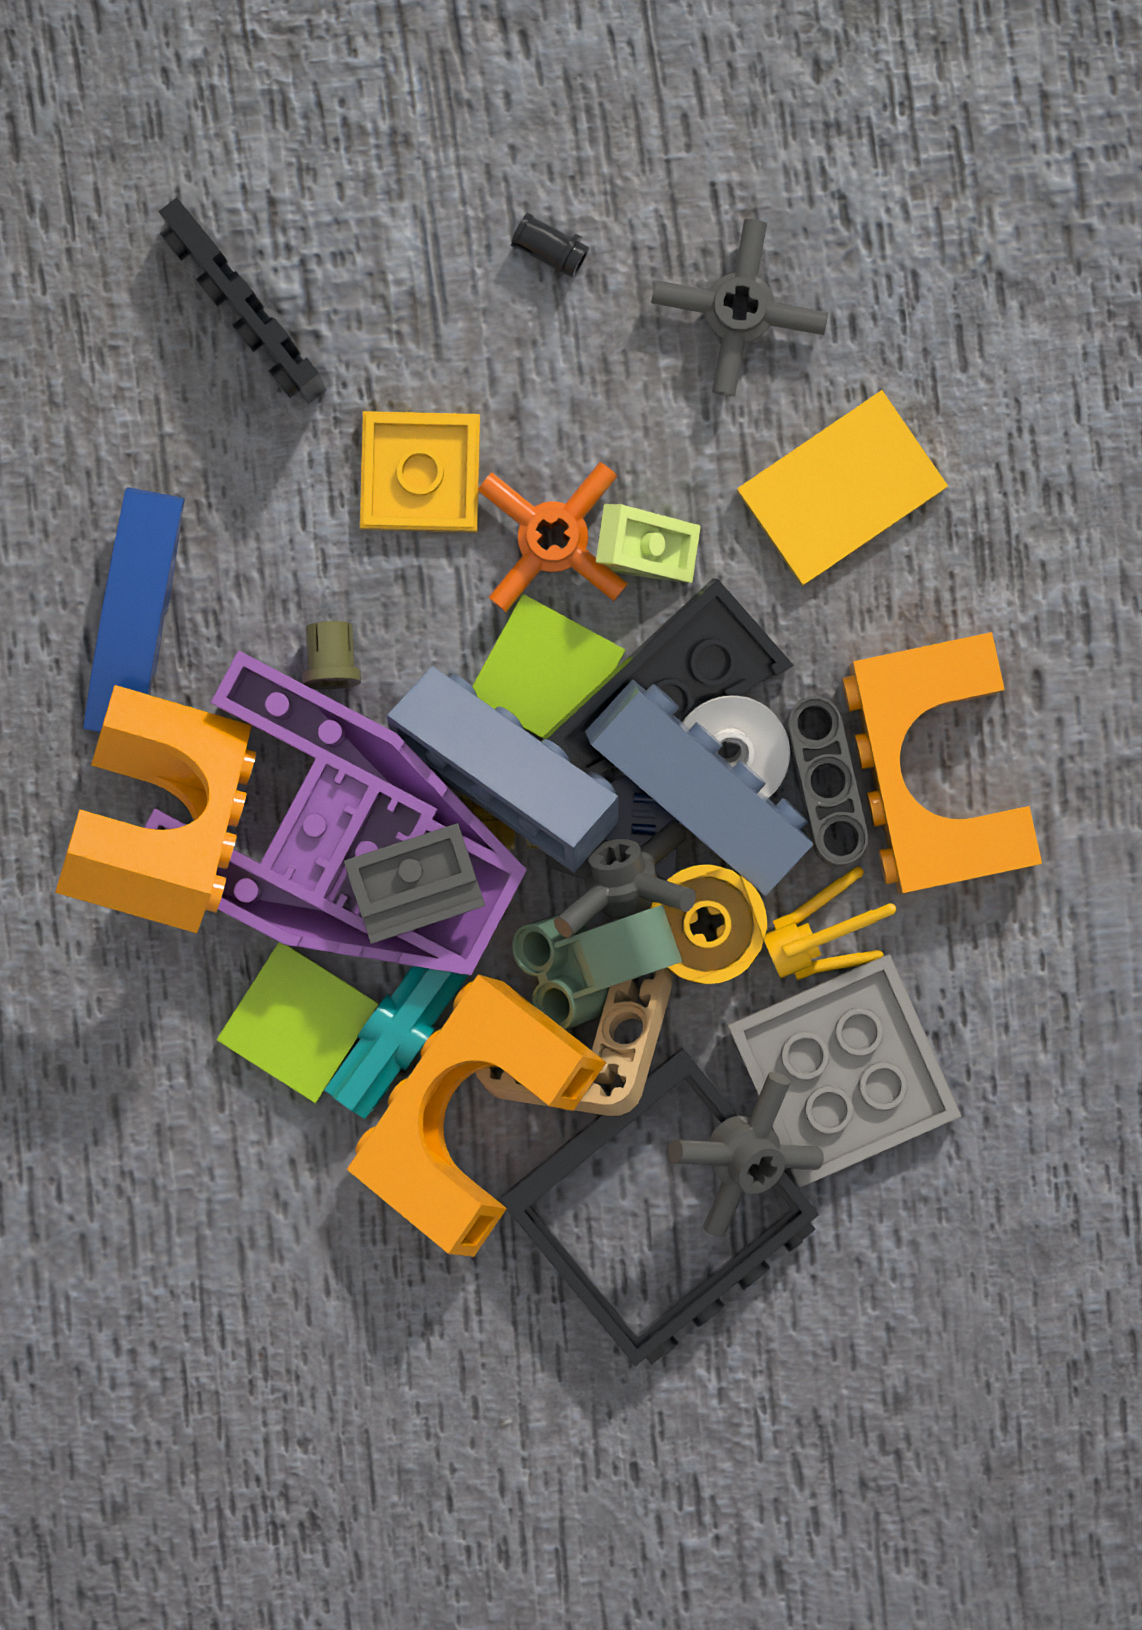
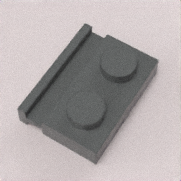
(414, 883)

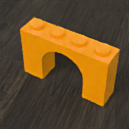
(921, 845)
(170, 871)
(407, 1152)

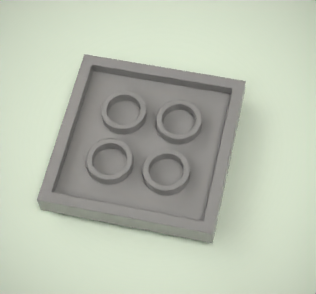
(853, 1065)

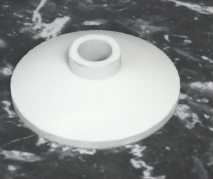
(756, 729)

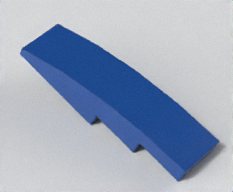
(135, 598)

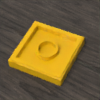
(420, 472)

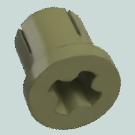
(330, 656)

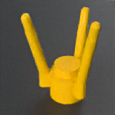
(795, 946)

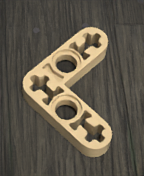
(626, 1060)

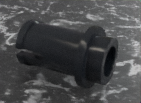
(550, 246)

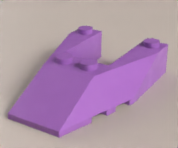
(355, 799)

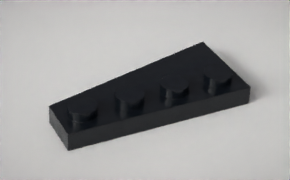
(222, 284)
(695, 656)

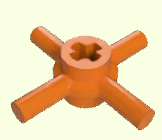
(551, 514)

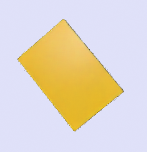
(842, 488)

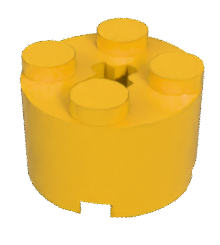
(736, 940)

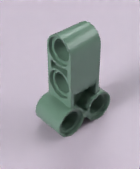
(580, 968)

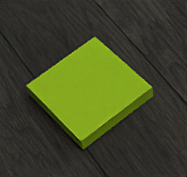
(544, 666)
(297, 1021)

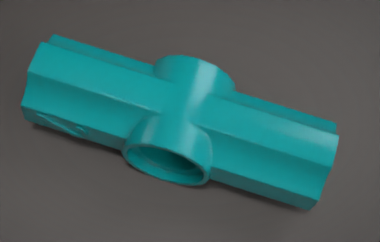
(393, 1037)

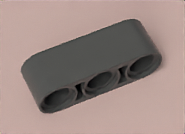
(833, 752)

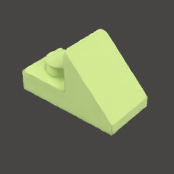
(647, 544)

